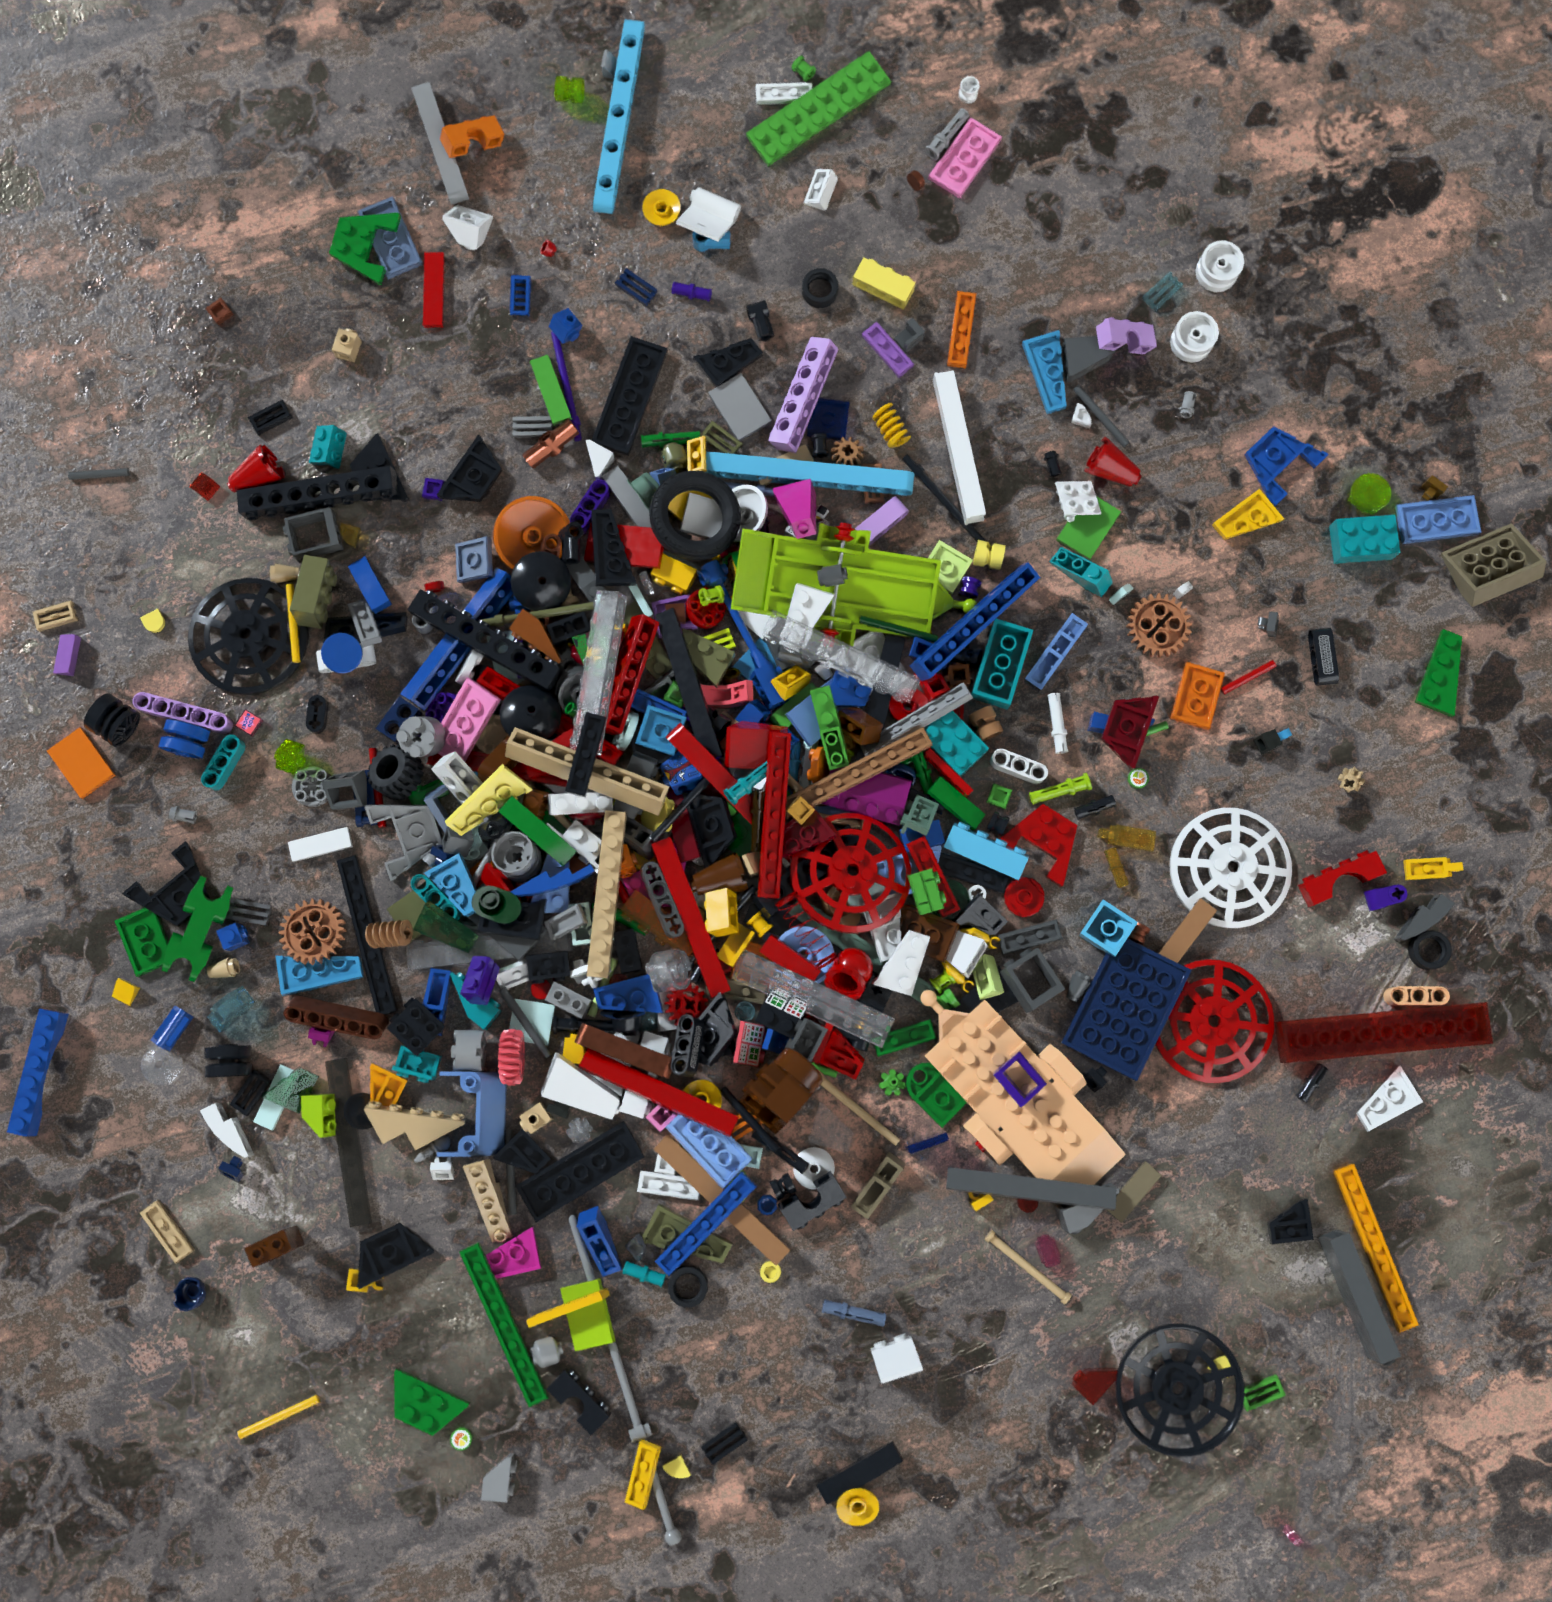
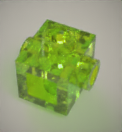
(290, 756)

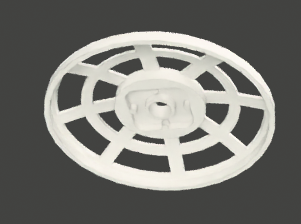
(1218, 867)

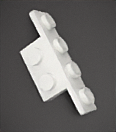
(583, 842)

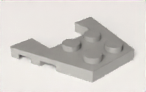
(415, 831)

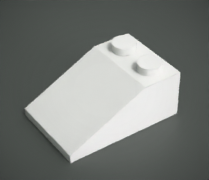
(896, 1358)

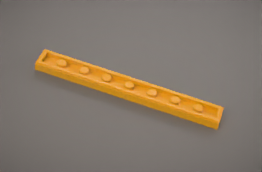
(1376, 1248)

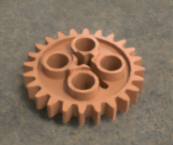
(1172, 637)
(328, 921)

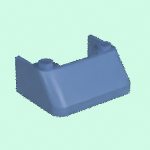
(490, 1114)

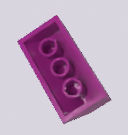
(878, 797)

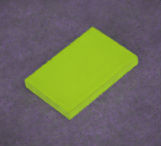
(590, 1324)

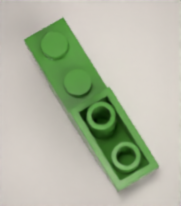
(830, 727)

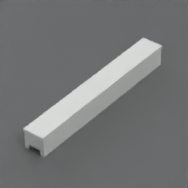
(959, 447)

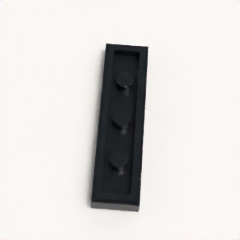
(585, 754)
(973, 873)

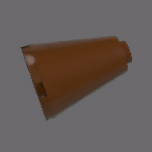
(720, 875)

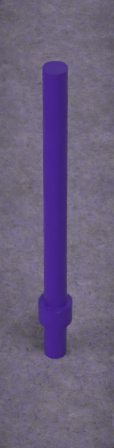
(566, 384)

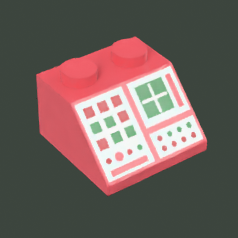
(750, 1044)

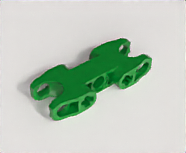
(192, 944)

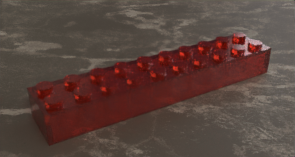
(1383, 1032)

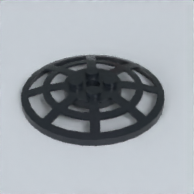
(249, 647)
(1189, 1398)

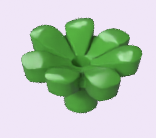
(887, 1084)

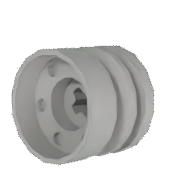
(512, 847)

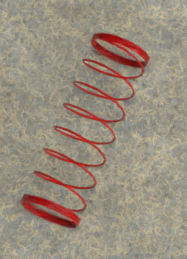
(786, 899)

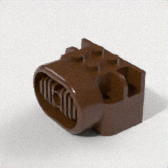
(781, 1089)

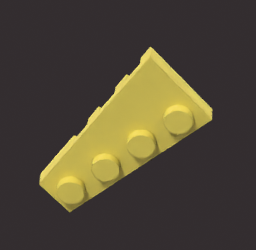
(487, 800)

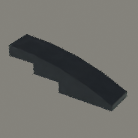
(860, 1472)

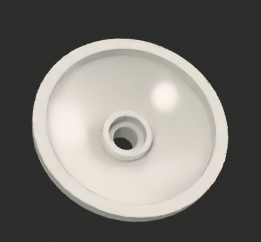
(752, 505)

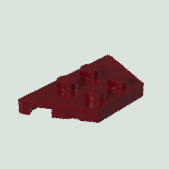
(1128, 727)

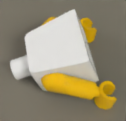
(966, 953)

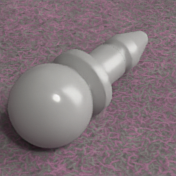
(438, 1145)

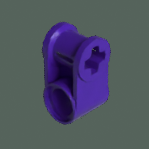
(1383, 897)

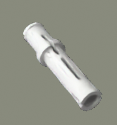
(1059, 731)

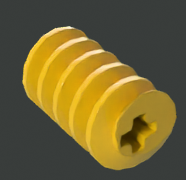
(889, 427)

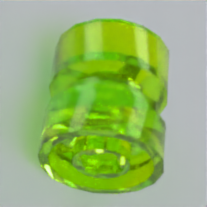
(569, 89)

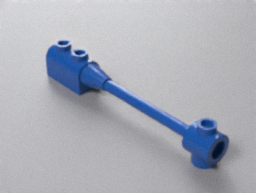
(714, 575)

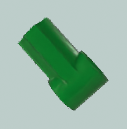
(418, 796)

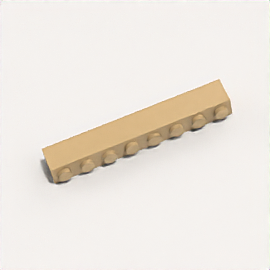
(604, 779)
(606, 894)

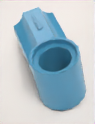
(724, 242)

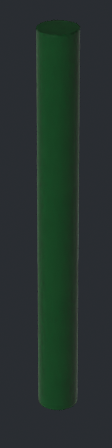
(897, 629)

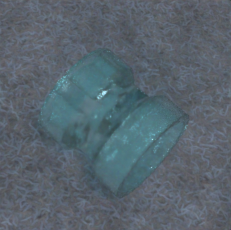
(745, 1011)

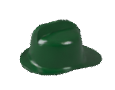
(496, 904)

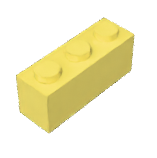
(883, 283)

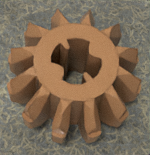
(852, 447)

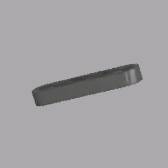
(665, 898)

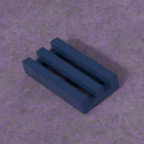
(623, 278)

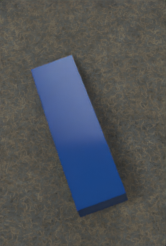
(545, 883)

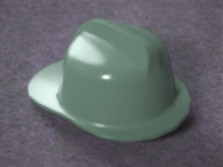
(645, 487)

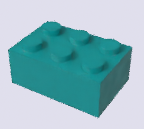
(1364, 539)
(955, 742)

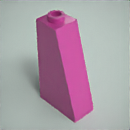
(798, 506)

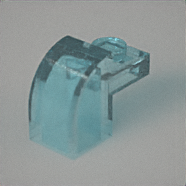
(229, 1008)

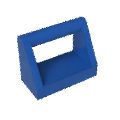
(171, 1028)

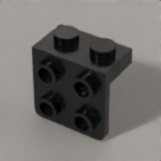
(415, 1026)

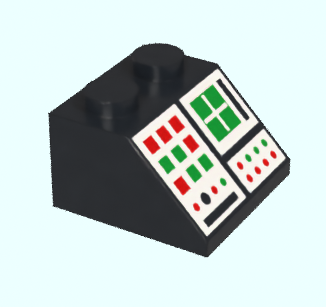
(779, 1016)

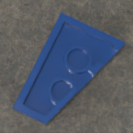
(629, 995)

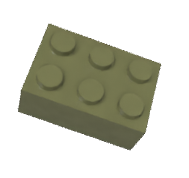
(313, 592)

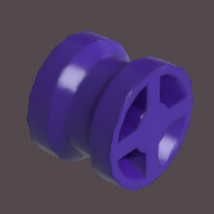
(970, 587)

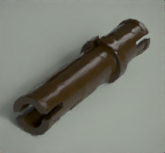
(757, 818)

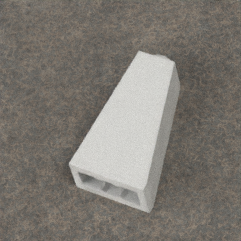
(578, 1089)

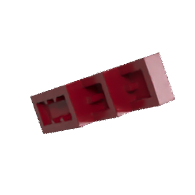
(683, 832)

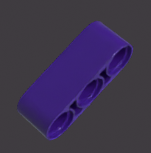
(591, 497)

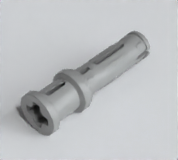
(942, 139)

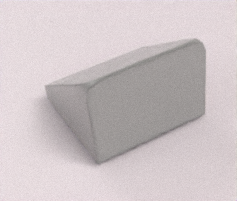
(608, 64)

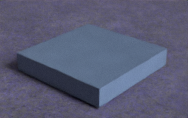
(474, 559)

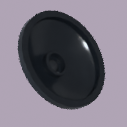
(529, 590)
(542, 722)

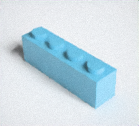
(987, 851)

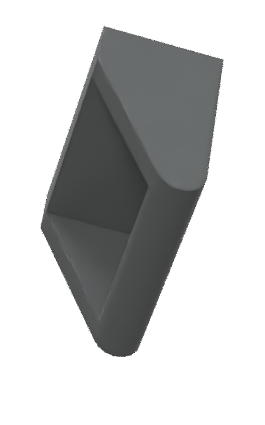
(356, 779)

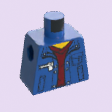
(679, 774)

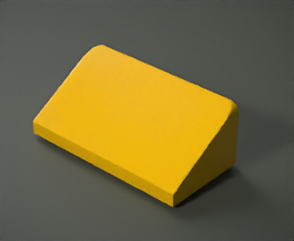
(696, 454)
(791, 682)

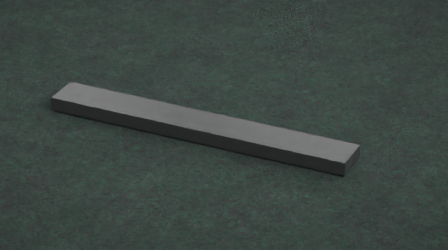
(1031, 1188)

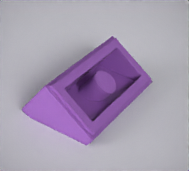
(67, 654)

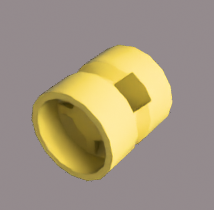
(989, 555)

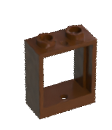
(274, 1246)

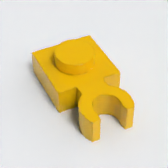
(352, 1282)

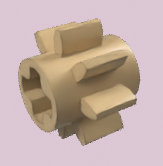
(1351, 779)

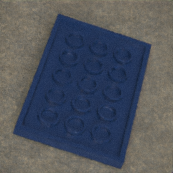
(1126, 1008)

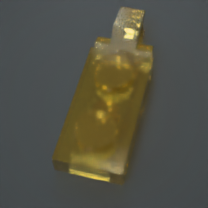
(1129, 837)

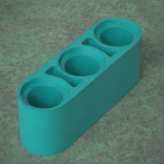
(223, 773)
(431, 889)

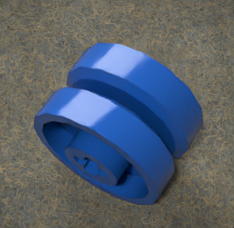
(184, 740)

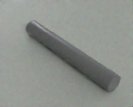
(98, 474)

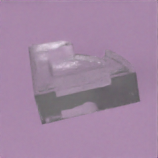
(646, 583)

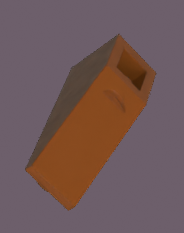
(533, 631)

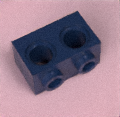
(394, 718)

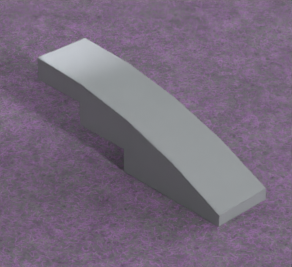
(627, 497)

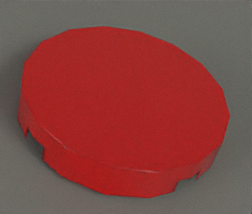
(1024, 897)

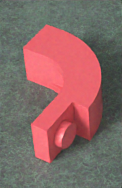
(728, 695)

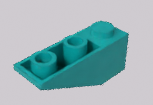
(1082, 571)
(480, 1014)

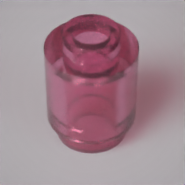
(1048, 1250)

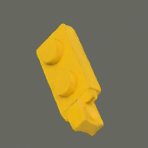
(1430, 868)

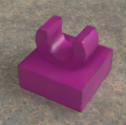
(319, 1034)

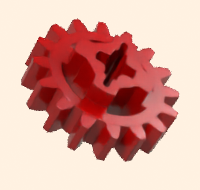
(695, 1005)

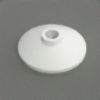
(818, 1157)

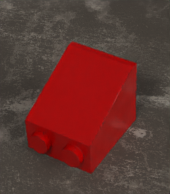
(748, 744)

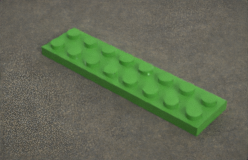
(818, 108)

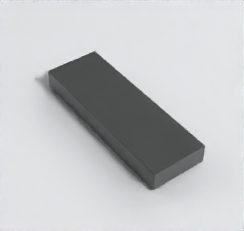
(1029, 937)

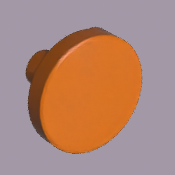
(819, 766)

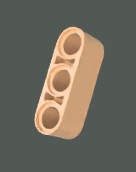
(1425, 992)

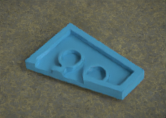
(455, 882)

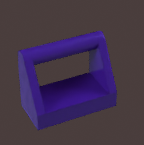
(1011, 1087)

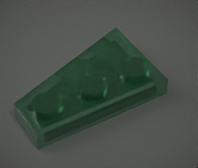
(444, 928)

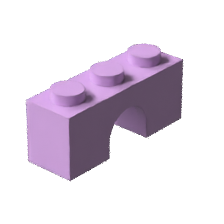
(1116, 333)

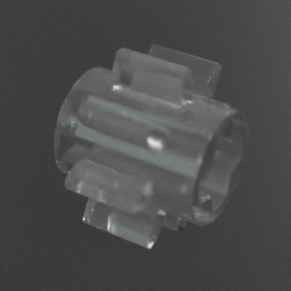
(579, 1130)

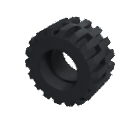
(395, 772)

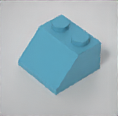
(1108, 928)

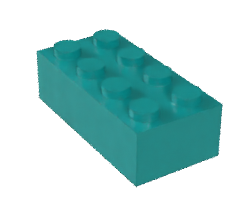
(1001, 663)

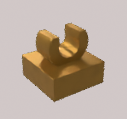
(1433, 487)
(800, 810)

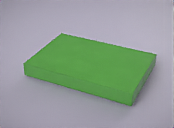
(1088, 531)

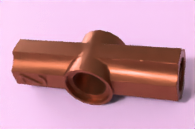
(550, 443)

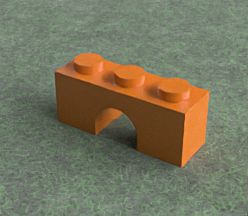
(484, 130)

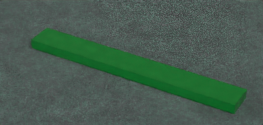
(504, 1324)

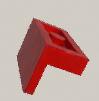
(496, 878)

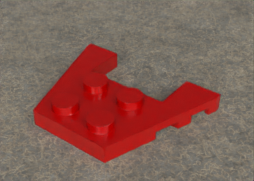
(1049, 833)

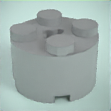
(421, 736)
(469, 1051)

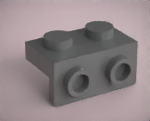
(808, 1038)

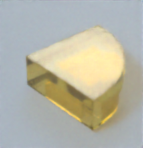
(350, 534)

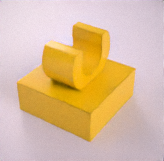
(980, 1200)

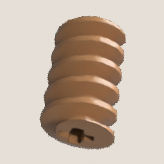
(389, 934)

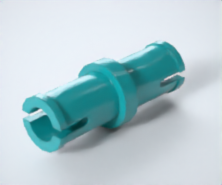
(644, 1274)

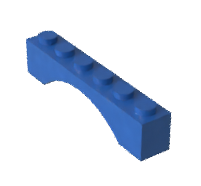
(28, 1101)

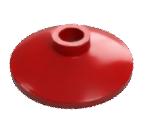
(898, 709)

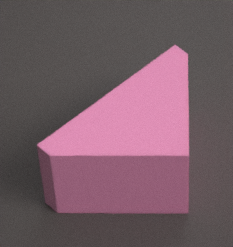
(660, 1117)

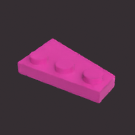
(516, 1256)

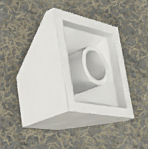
(468, 226)

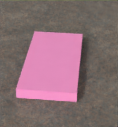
(965, 157)
(467, 718)

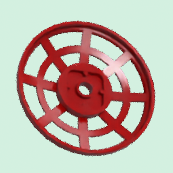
(848, 884)
(1224, 1031)

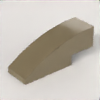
(878, 1185)

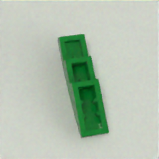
(537, 831)

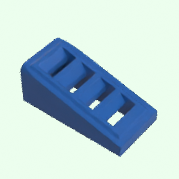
(522, 280)

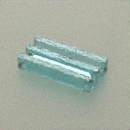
(1173, 280)

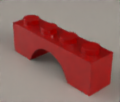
(1320, 888)

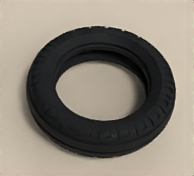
(709, 485)

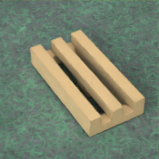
(72, 618)

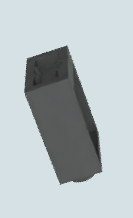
(308, 518)
(1017, 987)

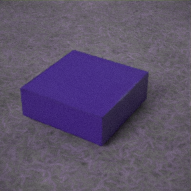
(431, 488)

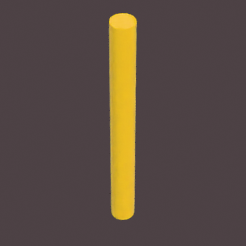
(292, 626)
(278, 1416)

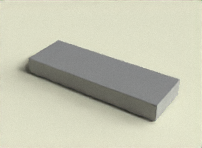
(364, 623)

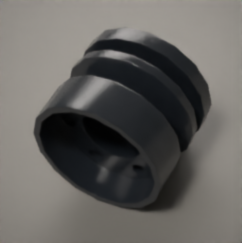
(111, 720)

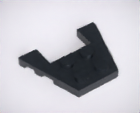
(171, 898)

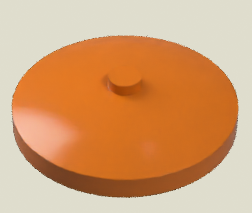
(524, 526)

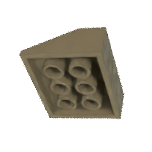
(1493, 564)

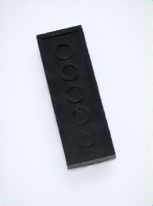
(629, 395)
(579, 1171)

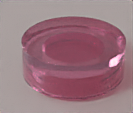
(1292, 1535)

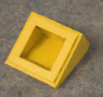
(125, 991)

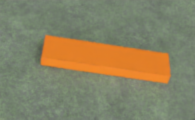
(961, 329)

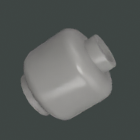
(546, 1352)

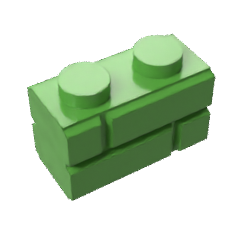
(926, 891)

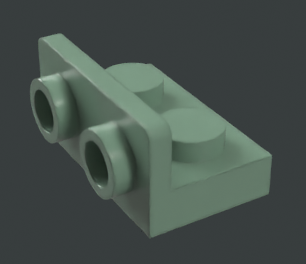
(920, 815)

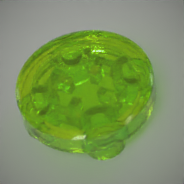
(1370, 493)

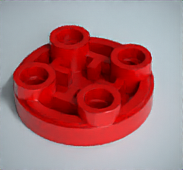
(704, 616)

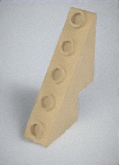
(418, 1125)
(489, 1199)

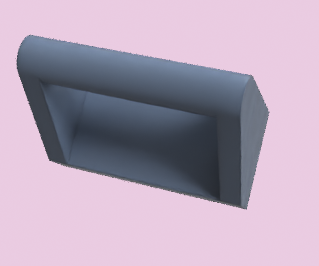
(436, 807)

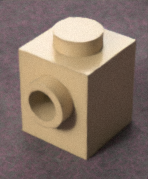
(346, 345)
(535, 1118)

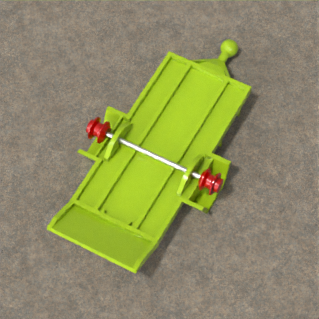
(878, 584)

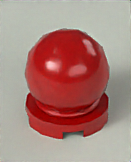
(850, 973)

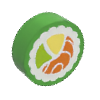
(1138, 778)
(461, 1438)

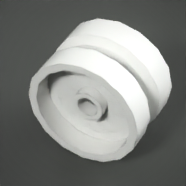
(1219, 266)
(1194, 336)

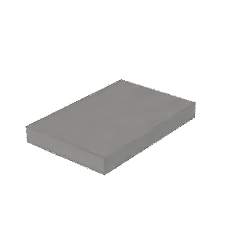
(739, 407)

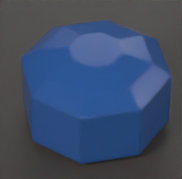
(767, 1204)

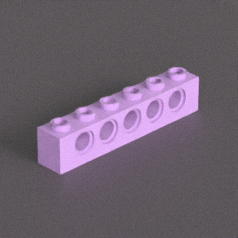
(803, 394)

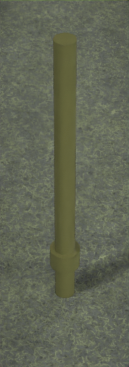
(500, 620)

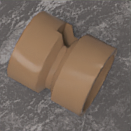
(985, 722)

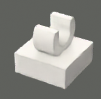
(442, 1170)

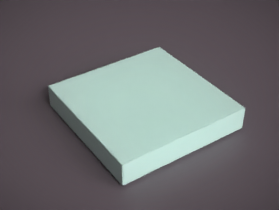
(540, 1017)

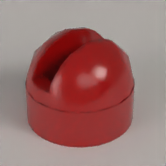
(548, 248)

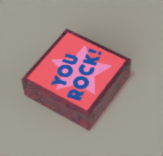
(249, 723)

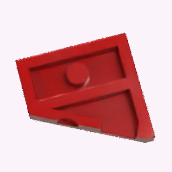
(841, 1056)

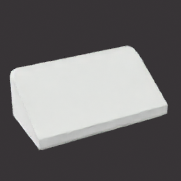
(821, 189)

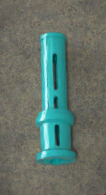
(745, 785)

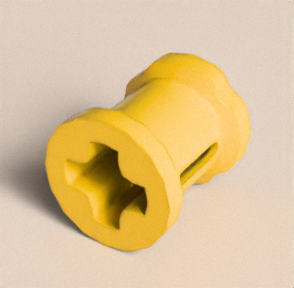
(759, 924)

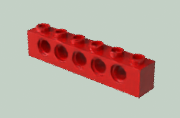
(629, 670)

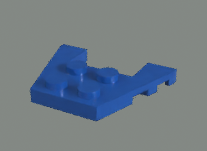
(1273, 454)

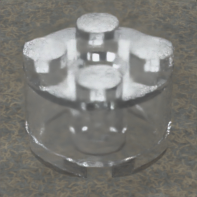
(669, 970)

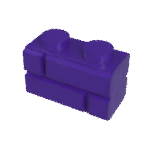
(480, 980)

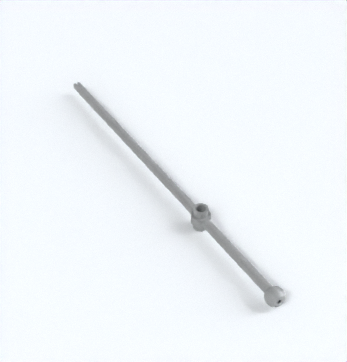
(639, 1431)

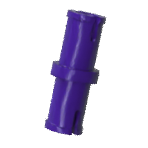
(691, 291)

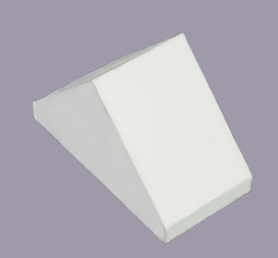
(600, 458)

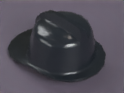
(624, 1021)

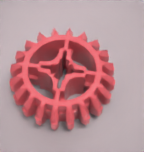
(511, 1057)

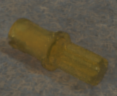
(1116, 867)

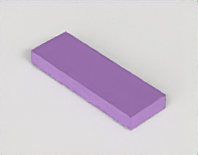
(887, 349)

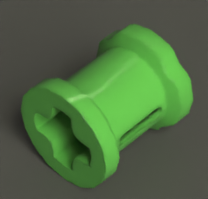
(803, 68)

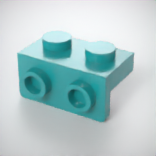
(328, 446)
(423, 1065)

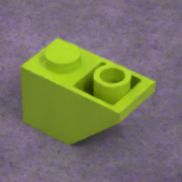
(319, 1113)

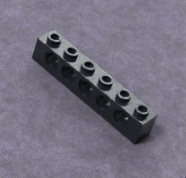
(767, 905)

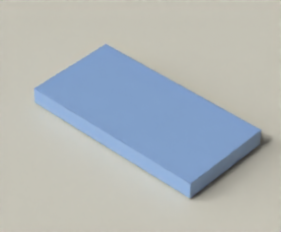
(715, 1152)

